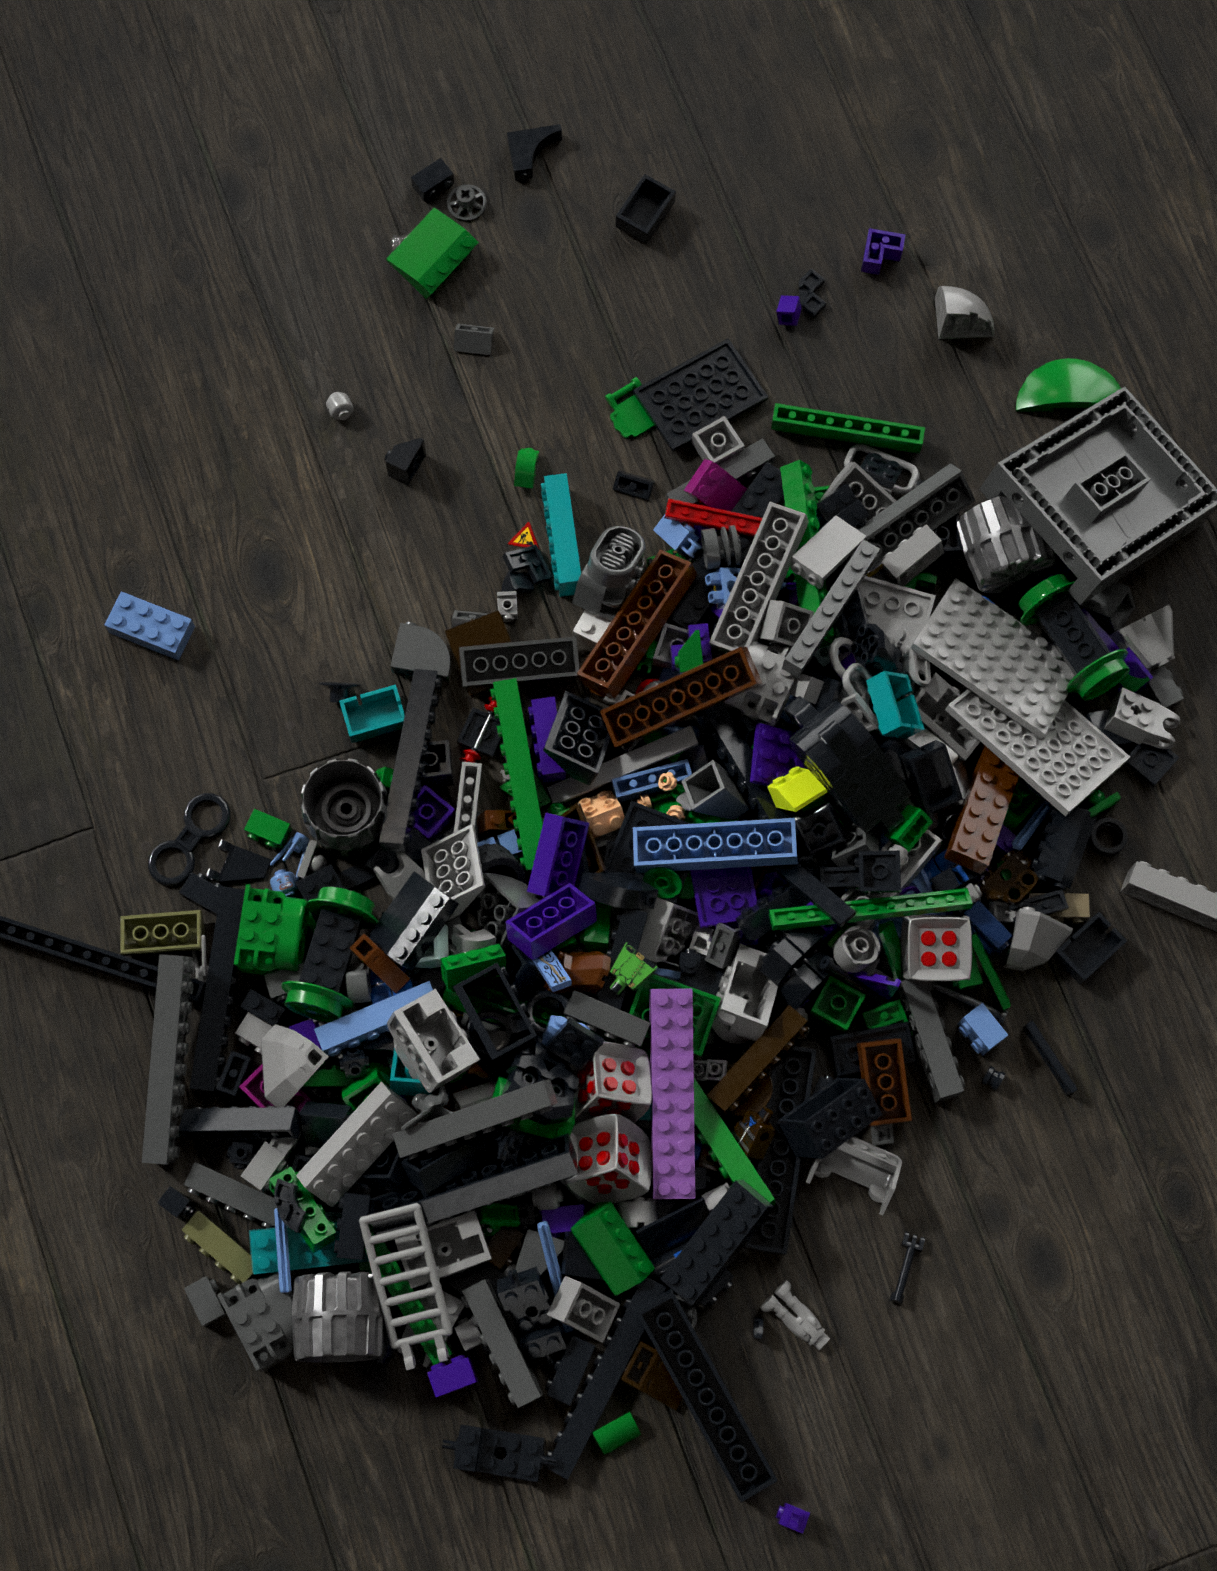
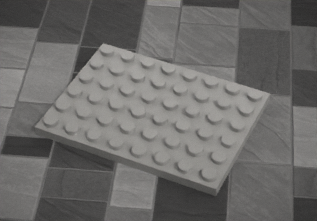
(995, 657)
(1061, 765)

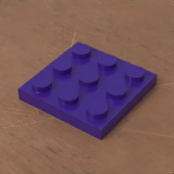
(772, 754)
(722, 894)

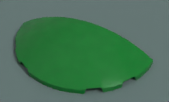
(1065, 385)

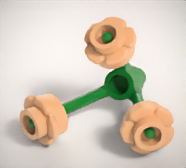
(667, 782)

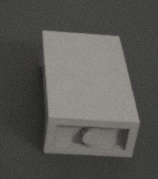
(826, 551)

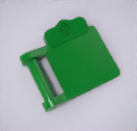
(628, 416)

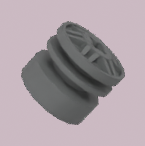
(720, 547)

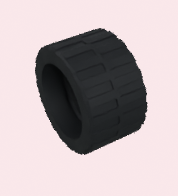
(495, 855)

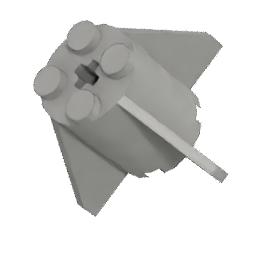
(1149, 638)

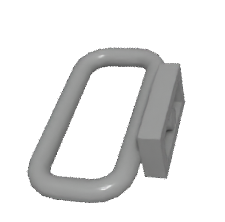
(908, 466)
(855, 702)

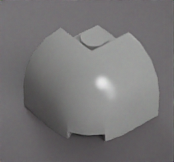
(464, 940)

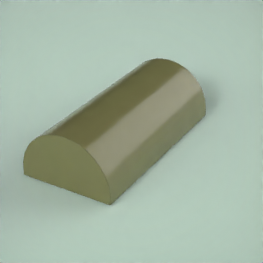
(161, 932)

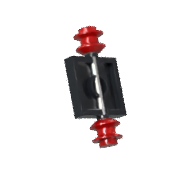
(480, 733)

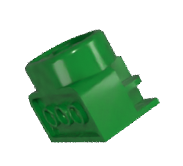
(271, 932)

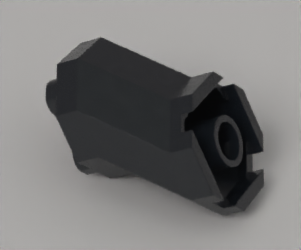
(875, 650)

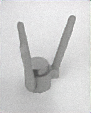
(202, 972)

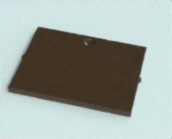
(480, 631)

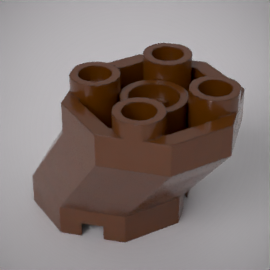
(584, 970)

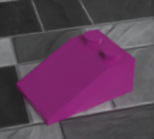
(714, 487)

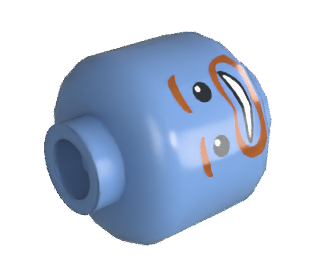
(284, 882)

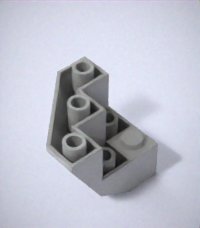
(1034, 939)
(287, 1063)

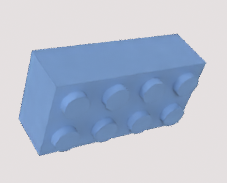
(149, 625)

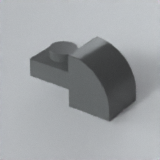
(358, 983)

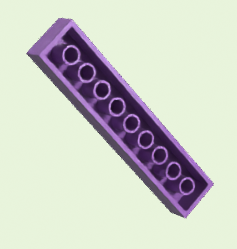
(672, 1093)

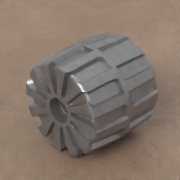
(1002, 546)
(342, 786)
(336, 1318)

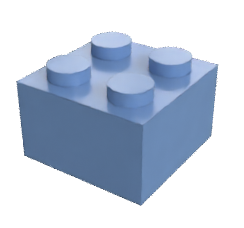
(982, 1029)

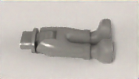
(804, 1325)

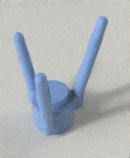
(296, 843)

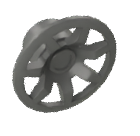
(466, 200)

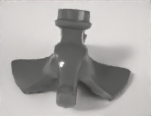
(429, 1106)

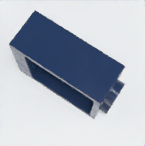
(990, 931)

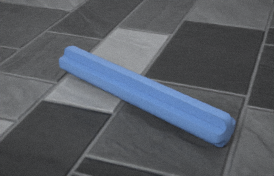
(1031, 825)
(282, 1254)

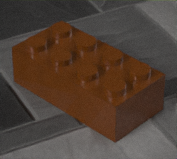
(885, 1075)

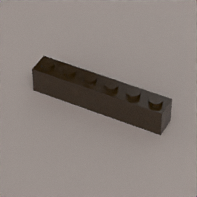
(758, 1060)

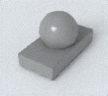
(311, 860)

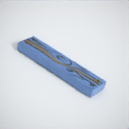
(552, 971)

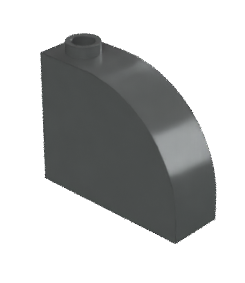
(420, 649)

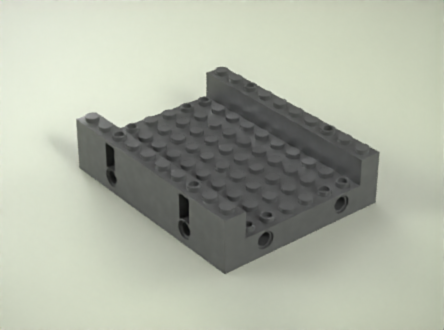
(1105, 491)

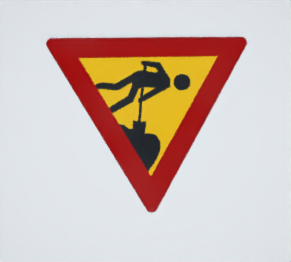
(524, 537)

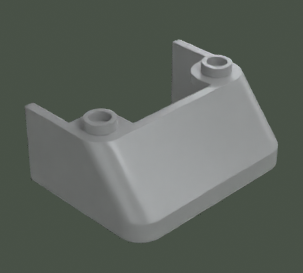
(863, 1165)

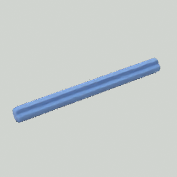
(551, 1260)

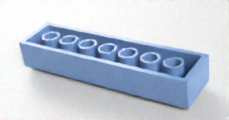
(715, 845)

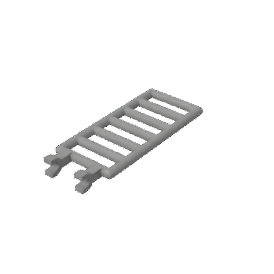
(436, 1289)

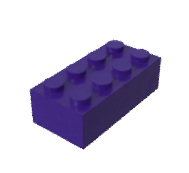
(542, 716)
(557, 854)
(551, 921)

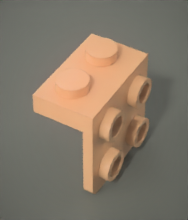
(602, 813)

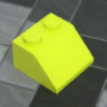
(796, 789)

